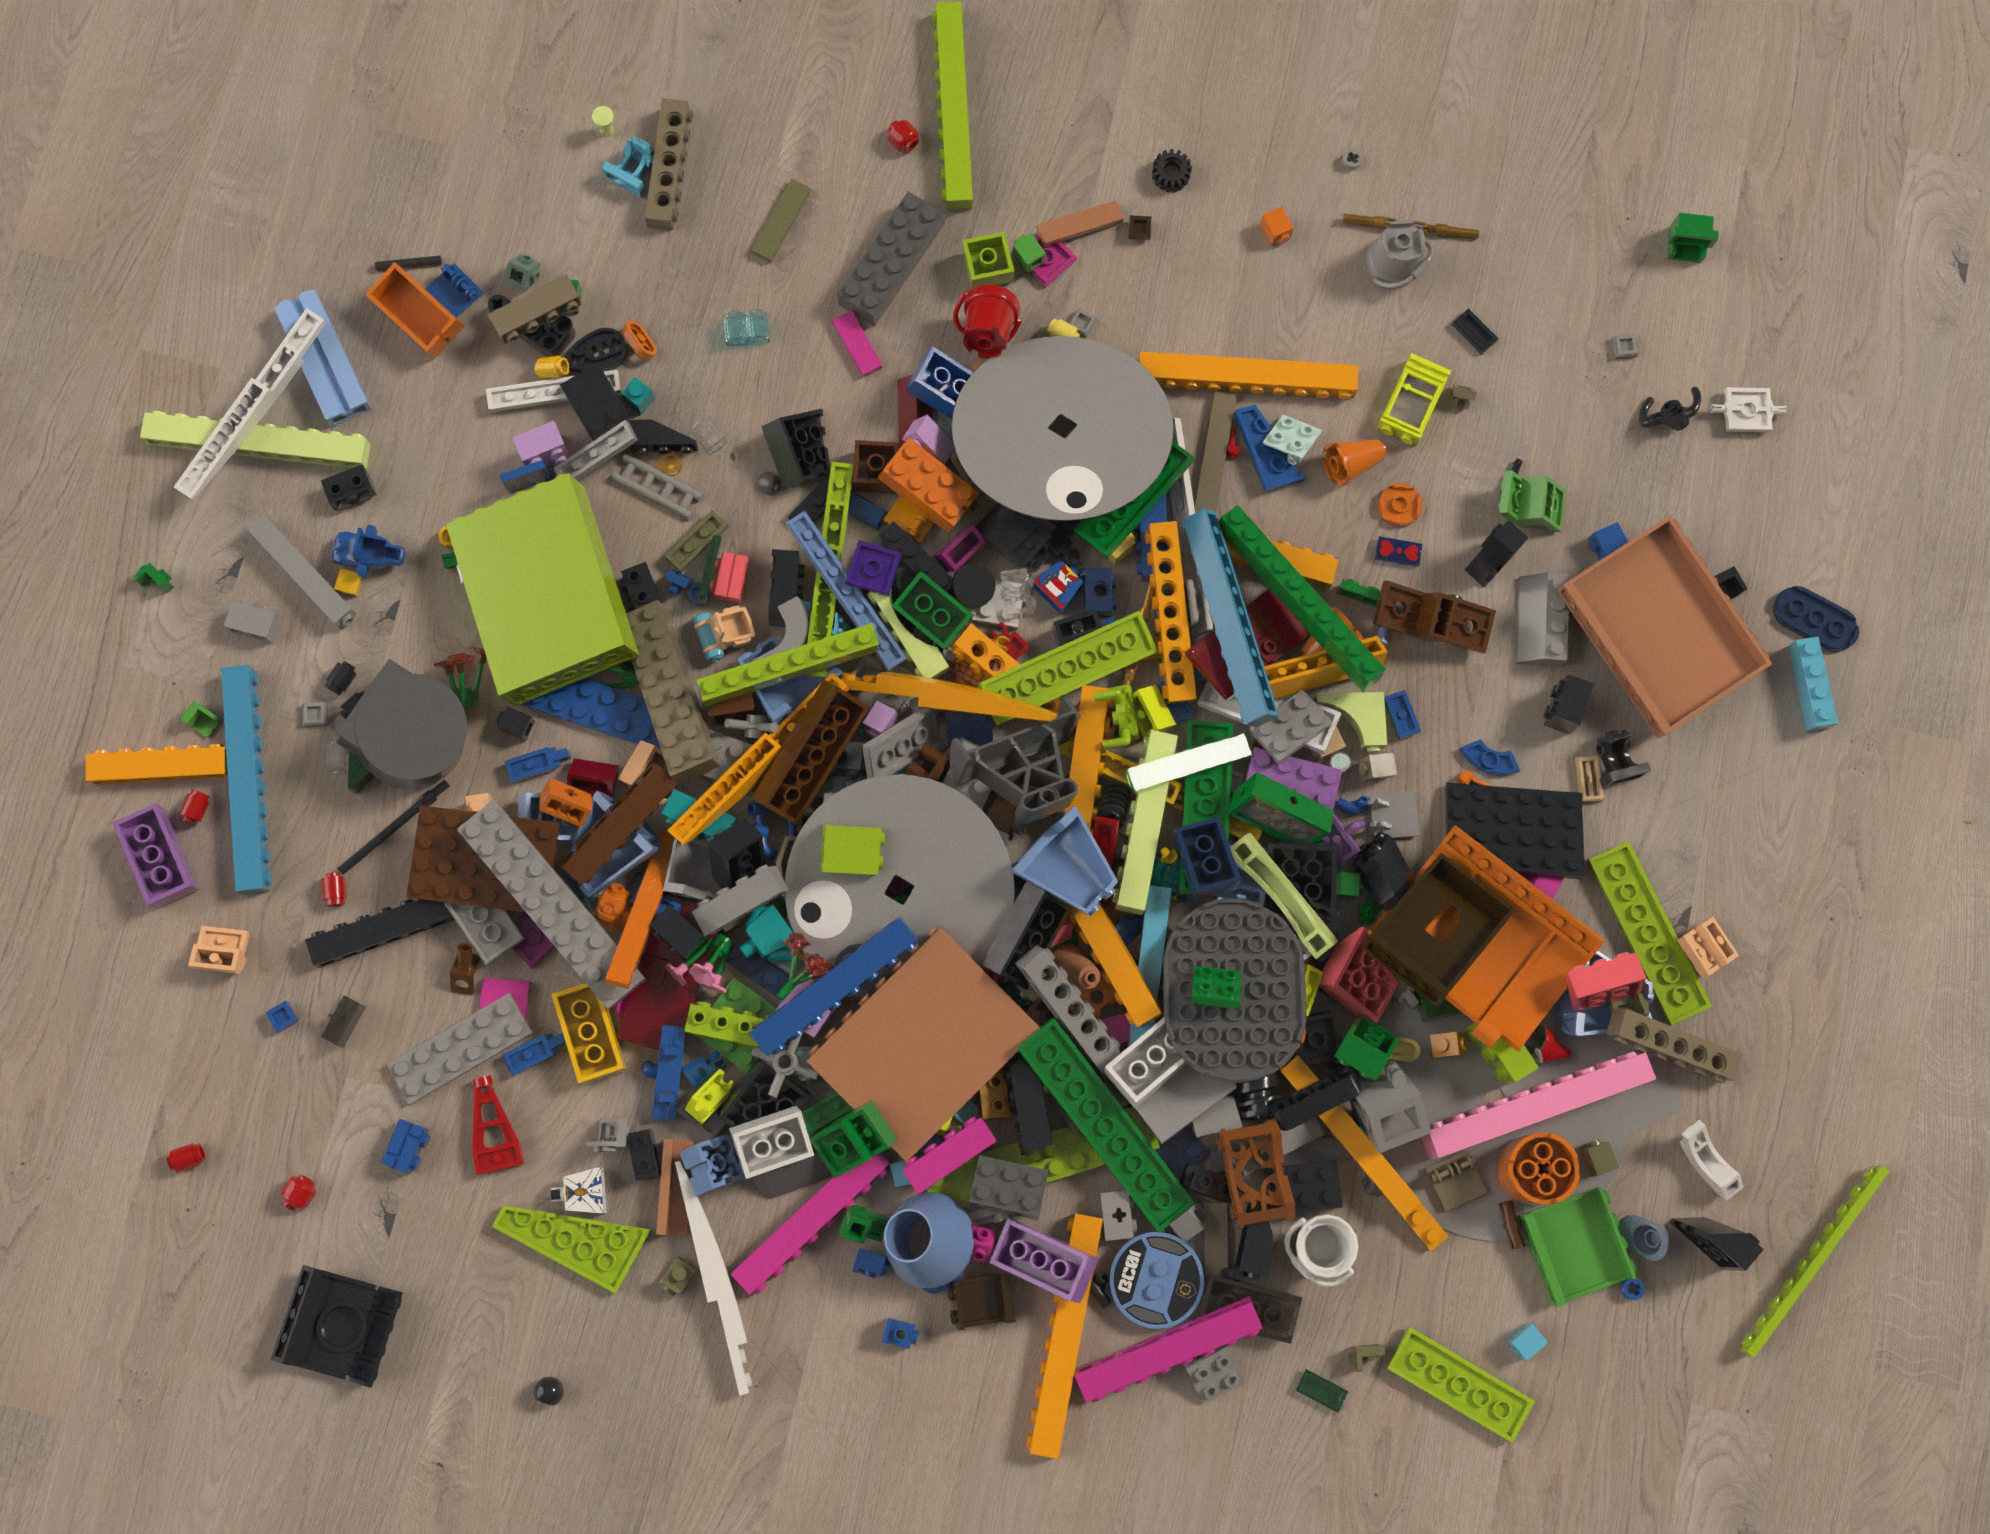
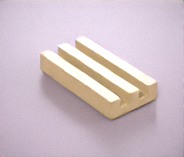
(1580, 778)

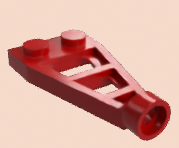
(497, 1157)

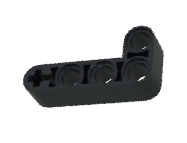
(545, 335)
(1317, 1097)

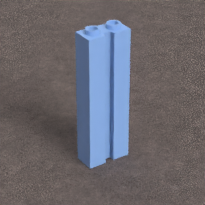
(326, 363)

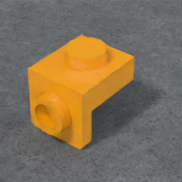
(1449, 1044)

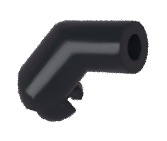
(1098, 1289)

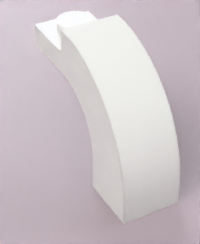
(1708, 1162)

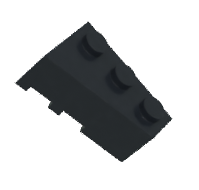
(1496, 552)
(784, 583)

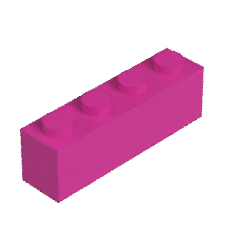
(949, 1155)

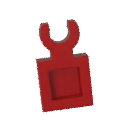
(1017, 644)

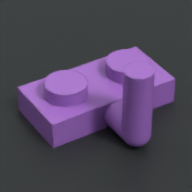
(1342, 835)

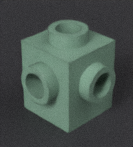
(522, 271)

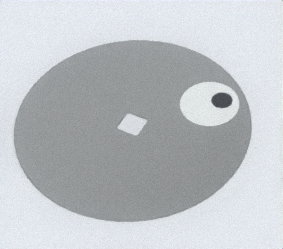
(1101, 464)
(931, 841)

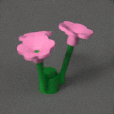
(703, 975)

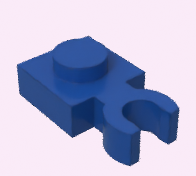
(701, 1071)

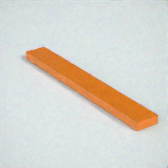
(641, 916)

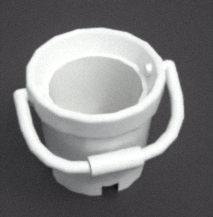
(1323, 1248)

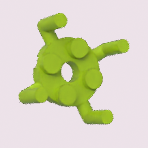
(1123, 715)

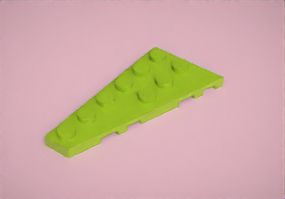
(586, 1246)

